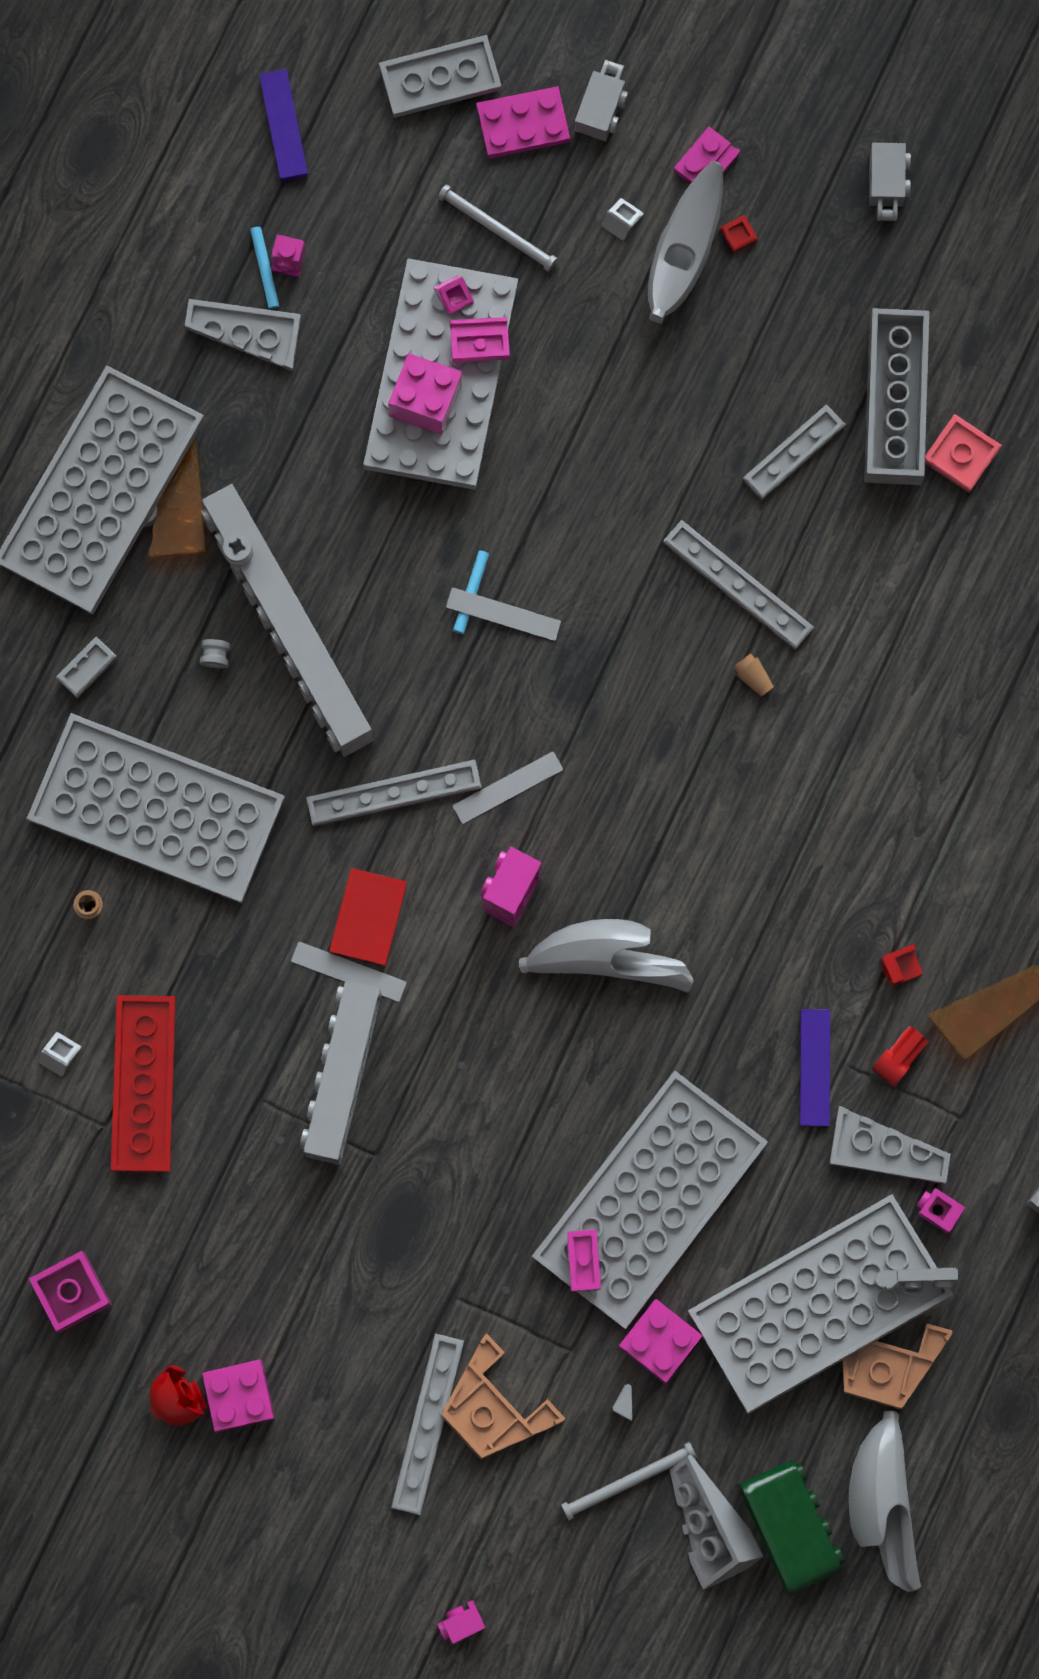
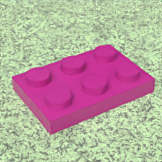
(523, 122)

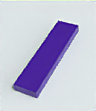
(283, 125)
(815, 1067)

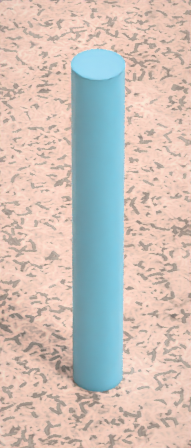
(264, 267)
(472, 587)

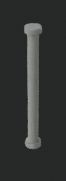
(496, 227)
(627, 1481)

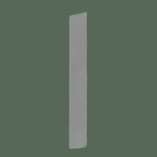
(503, 614)
(507, 787)
(347, 970)

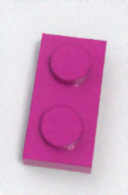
(583, 1260)

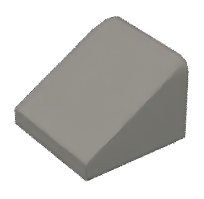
(622, 219)
(59, 1054)
(623, 1404)

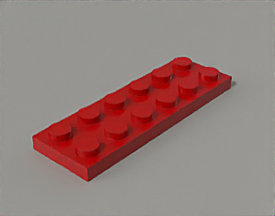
(143, 1084)

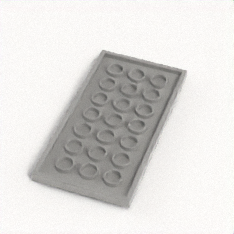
(424, 331)
(100, 489)
(156, 808)
(654, 1195)
(816, 1305)

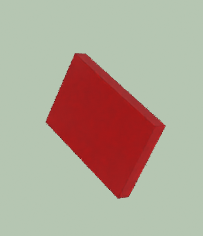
(368, 917)

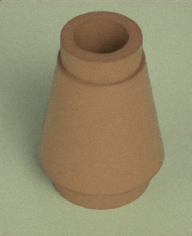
(753, 674)
(84, 899)

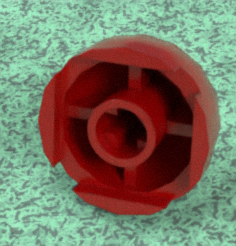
(176, 1399)

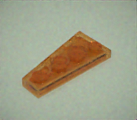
(179, 519)
(984, 1014)

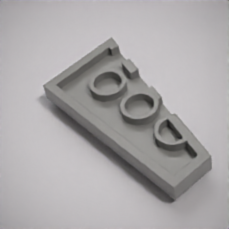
(255, 331)
(880, 1149)

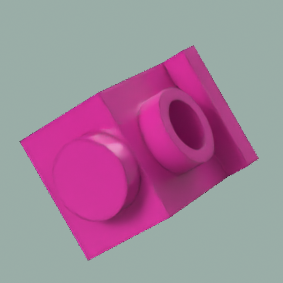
(288, 256)
(951, 1210)
(461, 1623)

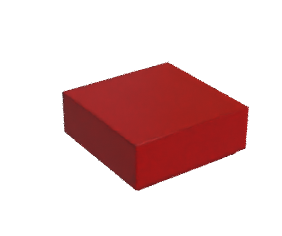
(738, 234)

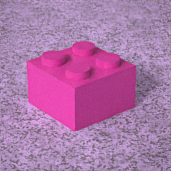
(425, 393)
(70, 1292)
(660, 1341)
(238, 1395)

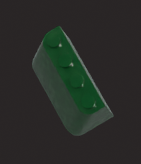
(791, 1527)

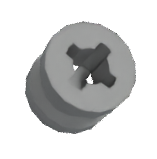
(237, 555)
(214, 653)

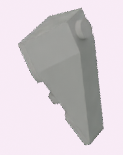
(717, 1534)

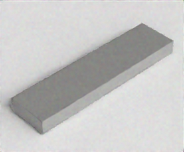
(794, 452)

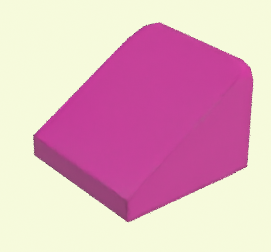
(453, 294)

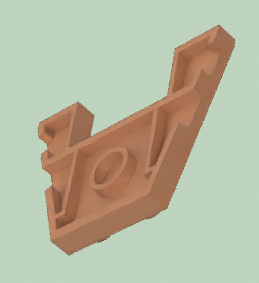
(889, 1372)
(484, 1416)

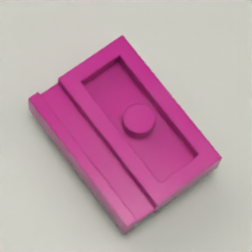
(707, 149)
(479, 339)

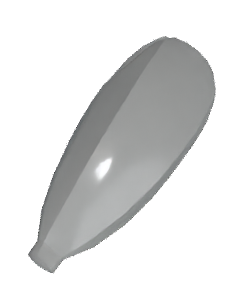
(685, 243)
(600, 948)
(881, 1503)

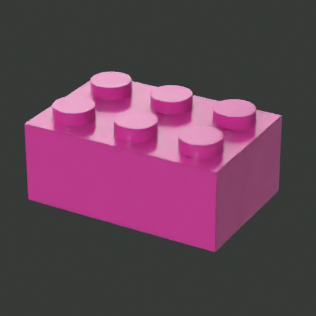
(511, 887)

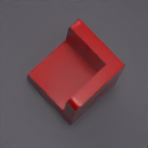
(901, 965)

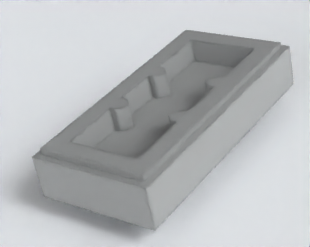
(86, 667)

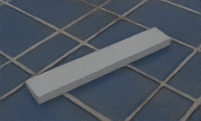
(738, 585)
(394, 793)
(427, 1424)

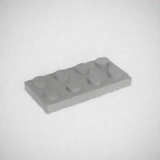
(440, 76)

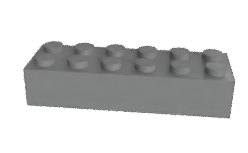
(896, 396)
(342, 1072)

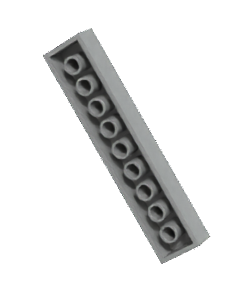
(290, 626)

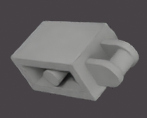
(601, 102)
(887, 178)

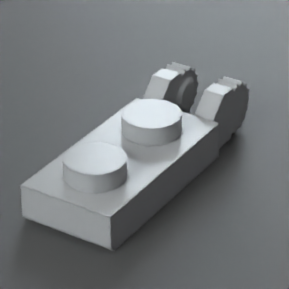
(915, 1277)

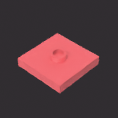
(962, 453)

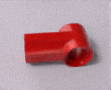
(896, 1061)

